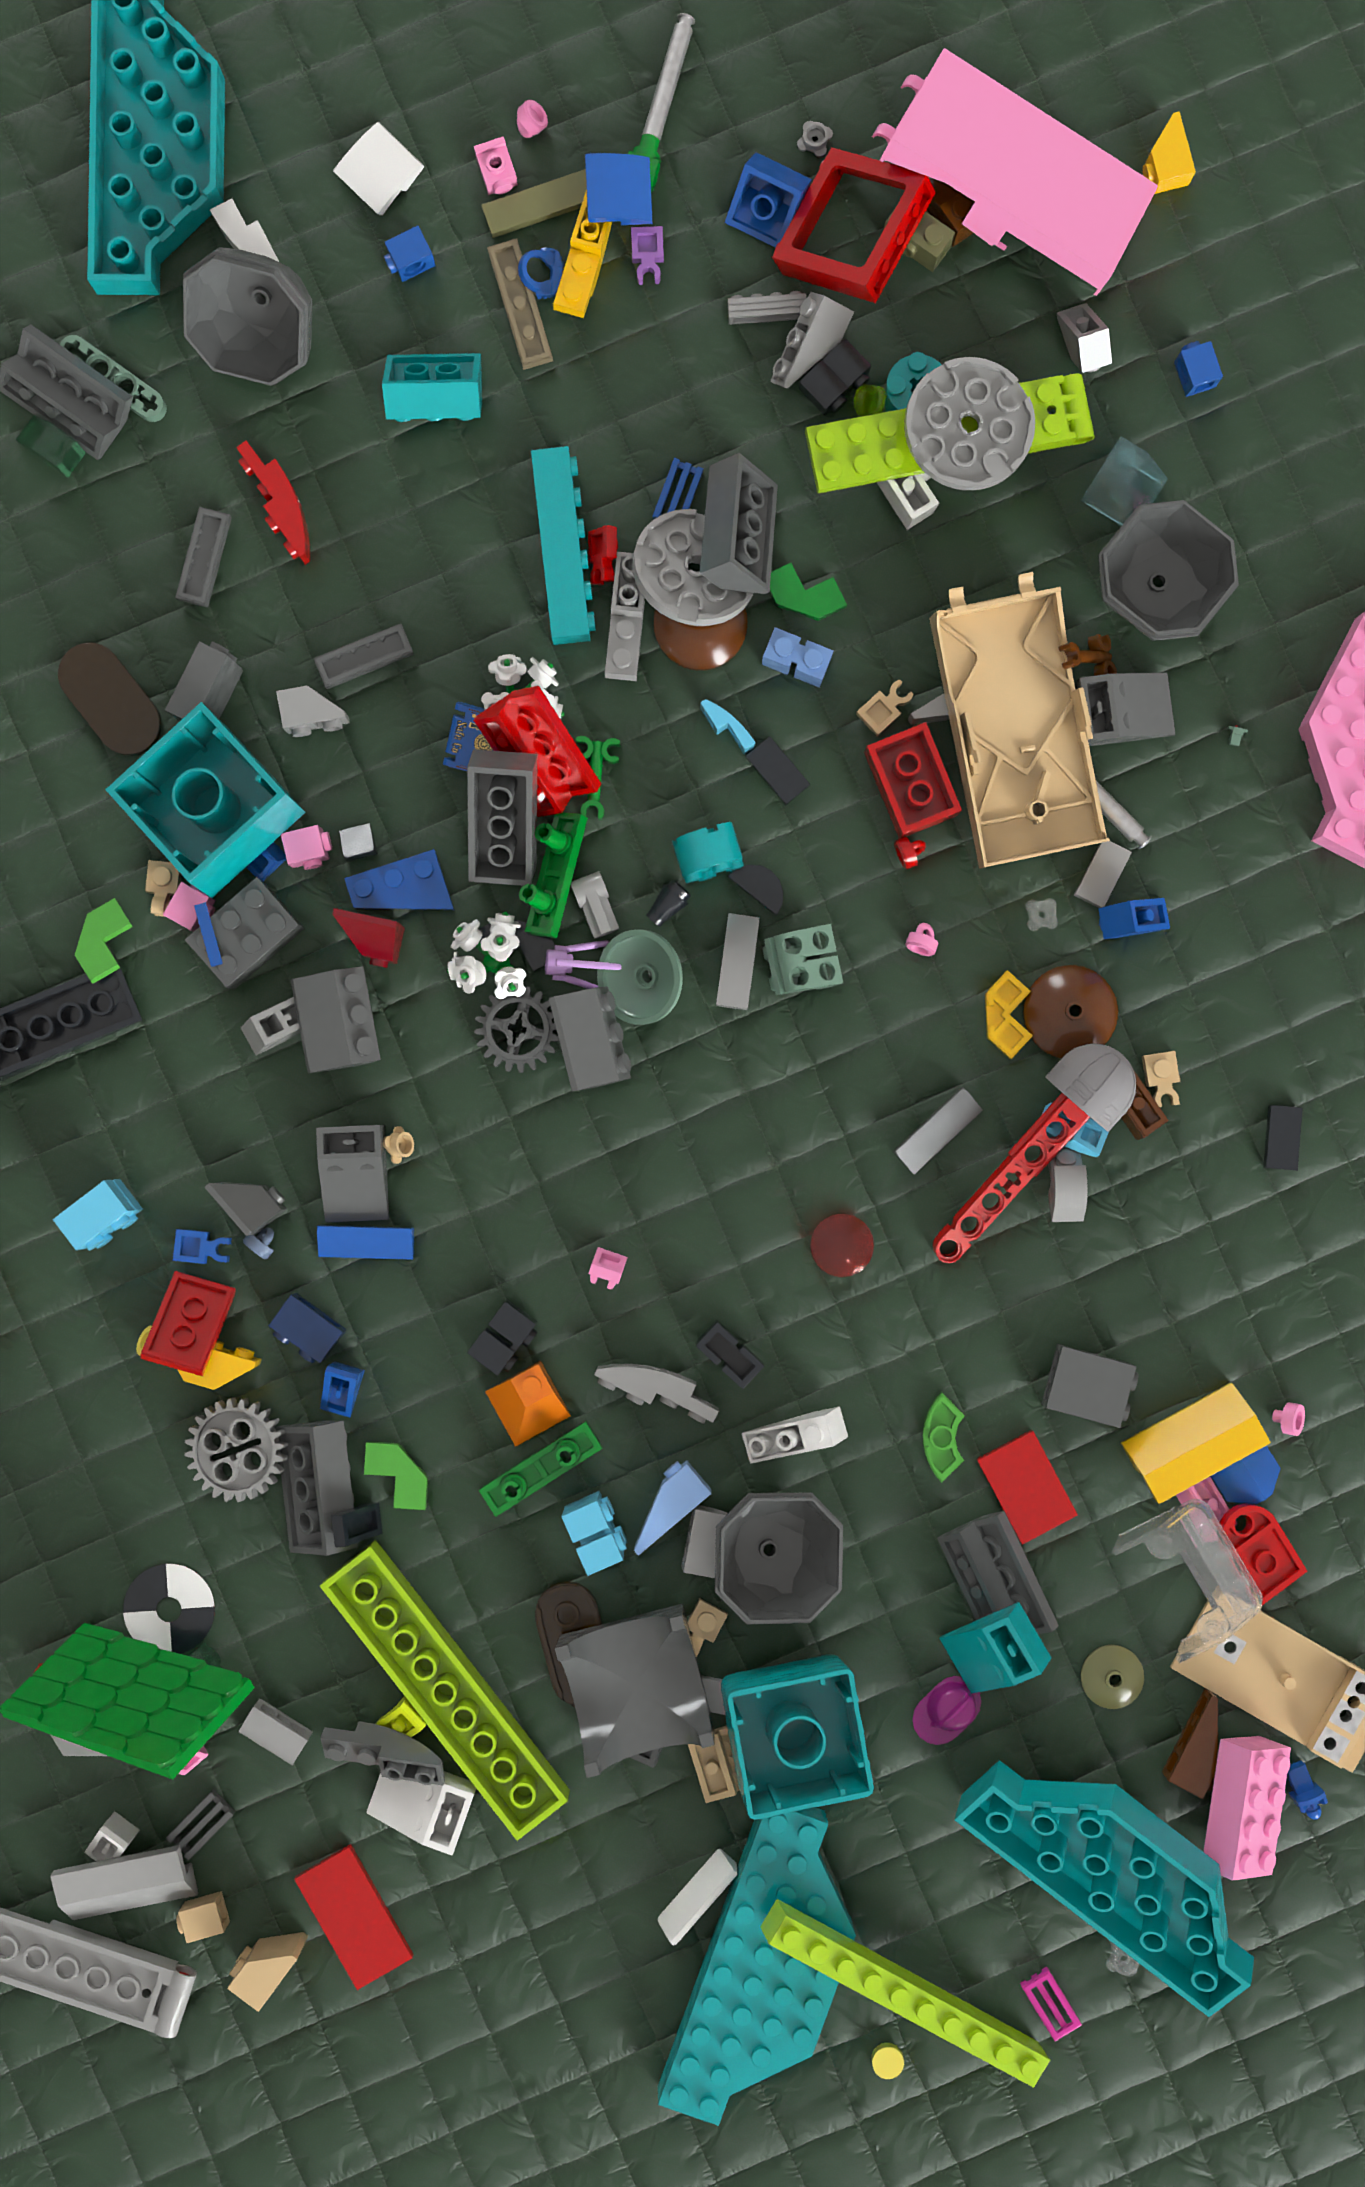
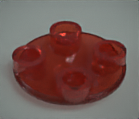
(842, 1245)

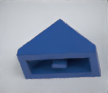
(340, 1388)

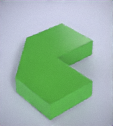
(99, 928)
(410, 1480)

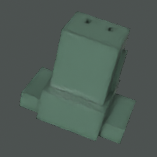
(1236, 734)

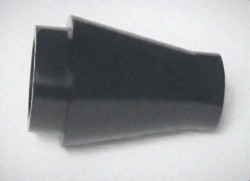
(669, 902)

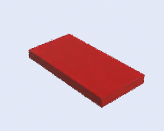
(353, 1917)

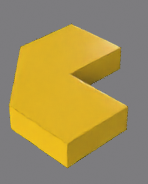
(999, 1003)

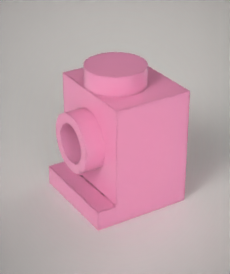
(491, 155)

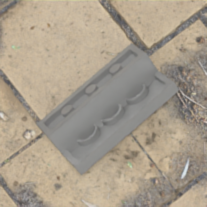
(123, 1883)

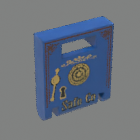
(464, 737)

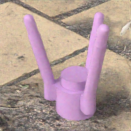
(559, 962)

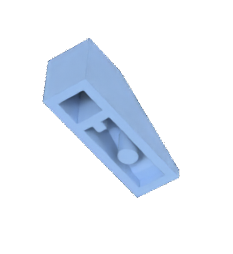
(676, 1497)

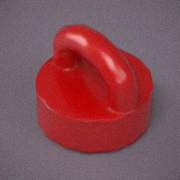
(908, 852)

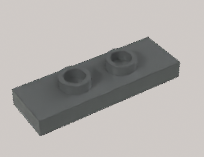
(203, 557)
(363, 656)

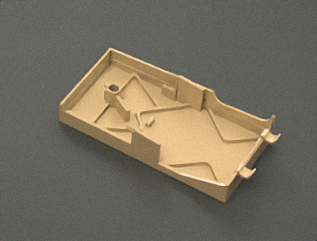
(1018, 725)

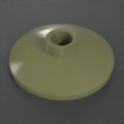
(1110, 1661)

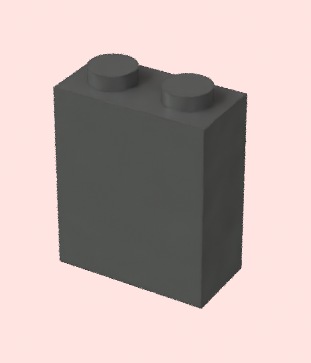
(207, 679)
(1090, 1386)

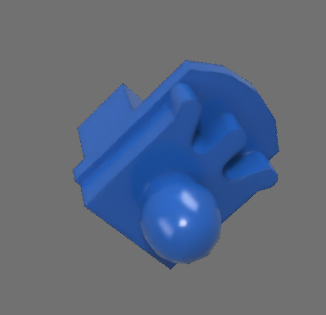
(1305, 1792)

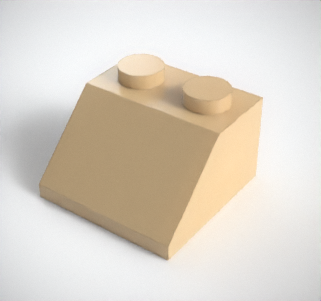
(264, 1966)

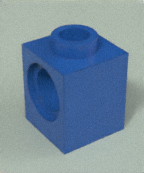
(408, 254)
(1198, 368)

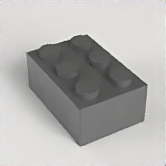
(247, 933)

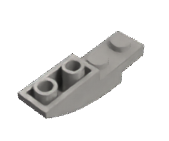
(625, 622)
(645, 1381)

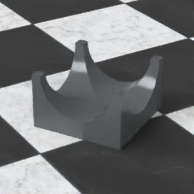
(636, 1687)

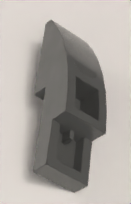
(395, 1752)

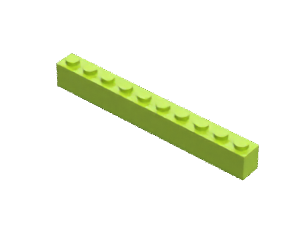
(904, 1993)

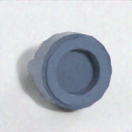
(260, 1243)

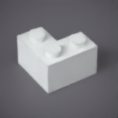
(910, 498)

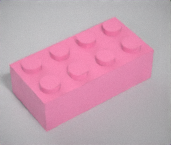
(1247, 1806)

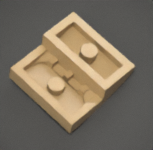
(715, 1767)

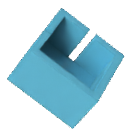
(98, 1214)
(592, 1524)

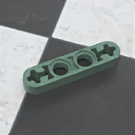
(117, 374)

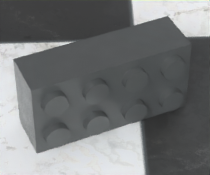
(502, 817)

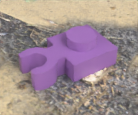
(647, 250)

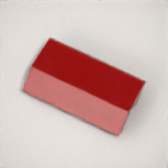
(529, 724)

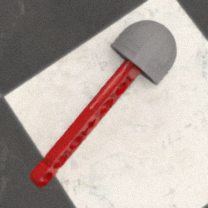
(1093, 1084)

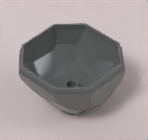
(238, 327)
(1183, 552)
(798, 1573)

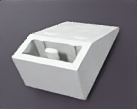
(424, 1812)

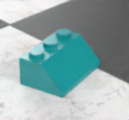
(432, 386)

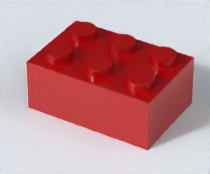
(912, 780)

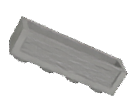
(765, 308)

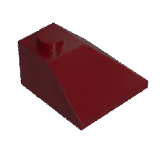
(373, 936)

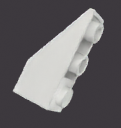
(796, 1435)

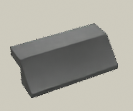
(65, 392)
(995, 1570)

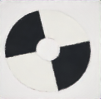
(173, 1582)

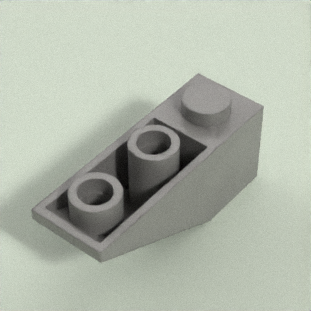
(814, 335)

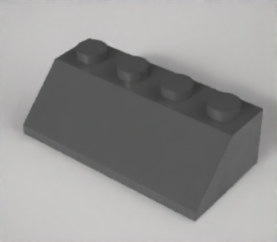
(739, 526)
(315, 1484)

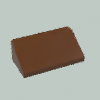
(1144, 1113)

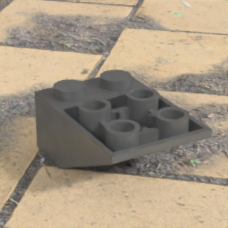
(1128, 707)
(353, 1173)

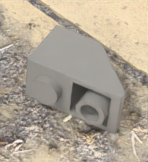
(307, 710)

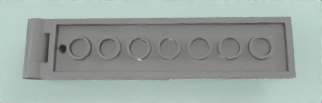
(94, 1973)

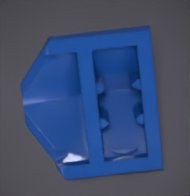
(1249, 1479)

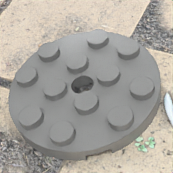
(975, 390)
(664, 577)

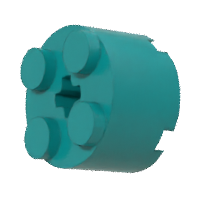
(906, 376)
(708, 852)

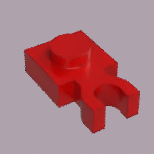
(601, 552)

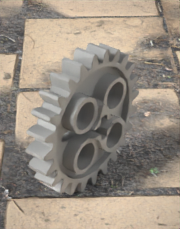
(246, 1476)

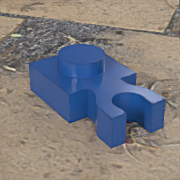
(195, 1247)

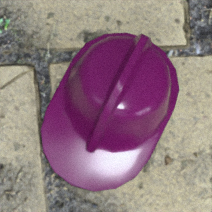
(946, 1711)

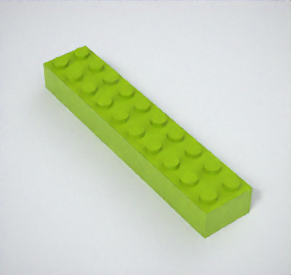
(446, 1690)

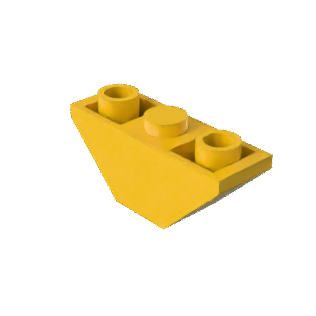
(223, 1367)

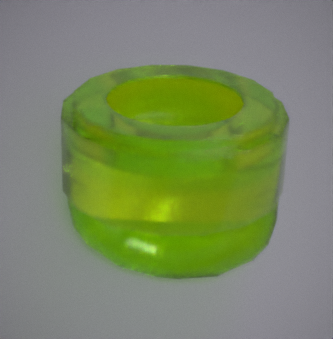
(869, 400)

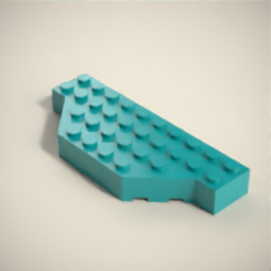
(150, 143)
(1118, 1874)
(751, 2001)

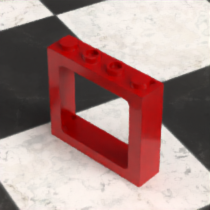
(864, 281)

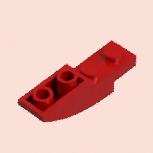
(284, 508)

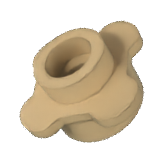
(398, 1144)

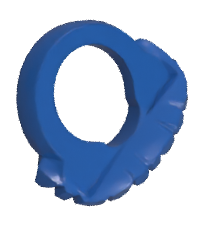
(553, 260)

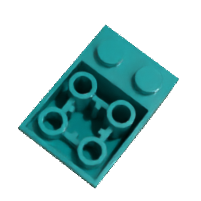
(997, 1650)

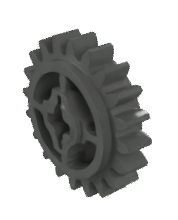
(511, 1056)

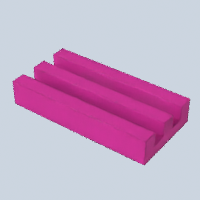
(1037, 1981)

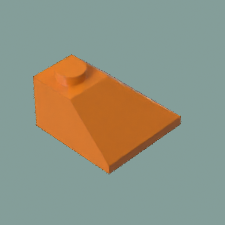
(528, 1403)

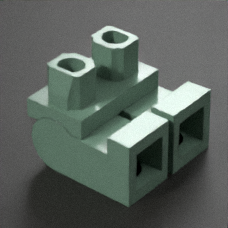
(789, 965)

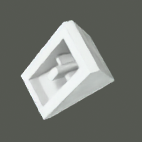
(112, 1838)

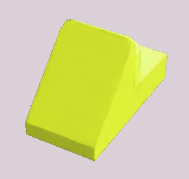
(403, 1719)

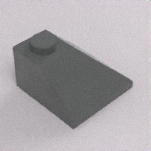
(248, 1205)

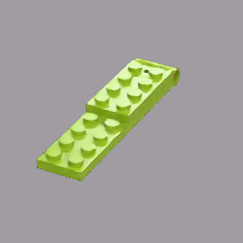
(876, 446)

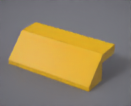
(1195, 1442)

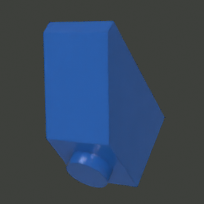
(1133, 918)

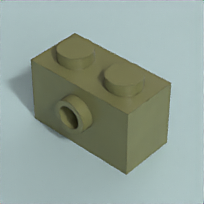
(929, 242)

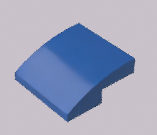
(618, 188)

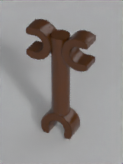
(1098, 655)

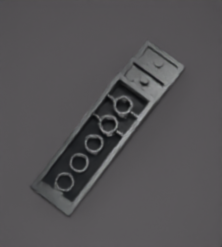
(63, 1021)

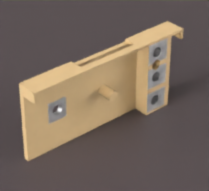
(1288, 1686)

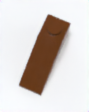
(950, 208)
(1196, 1751)

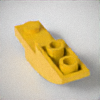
(582, 264)

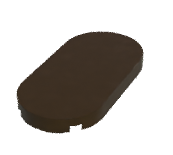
(109, 699)
(559, 1611)

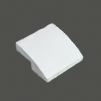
(378, 168)

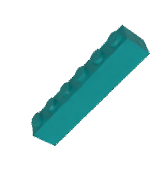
(561, 545)

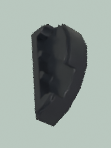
(760, 885)

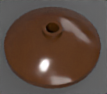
(700, 646)
(1048, 1006)

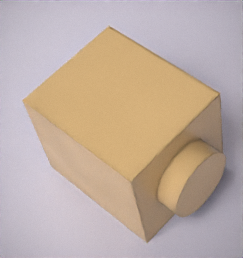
(203, 1917)

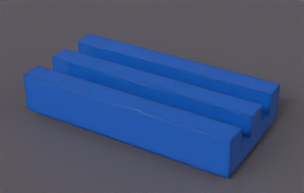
(686, 469)

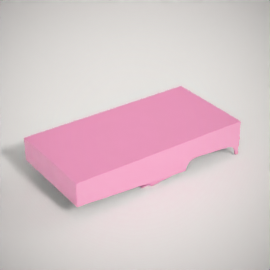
(1019, 169)

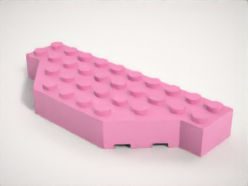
(1336, 748)

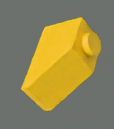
(1170, 159)

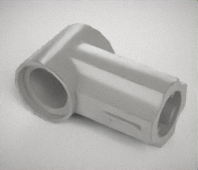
(593, 898)

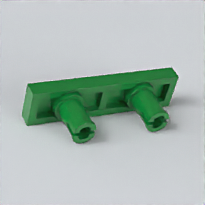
(556, 873)
(540, 1468)

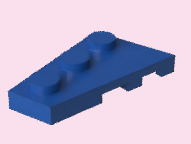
(403, 884)

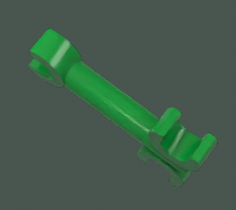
(597, 751)

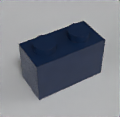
(306, 1328)

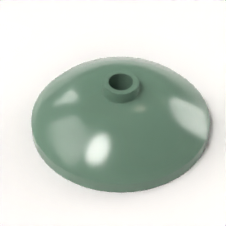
(635, 996)

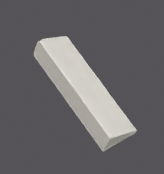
(697, 1896)

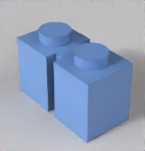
(810, 659)

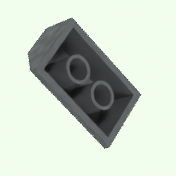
(335, 1019)
(590, 1038)

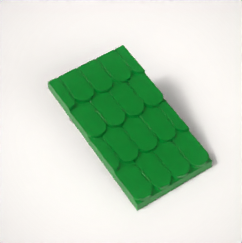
(127, 1700)

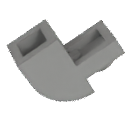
(1067, 1187)

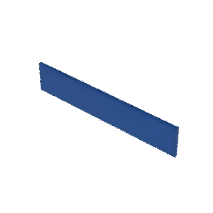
(208, 934)

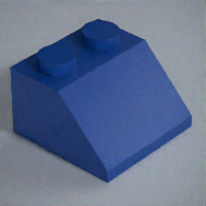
(766, 199)

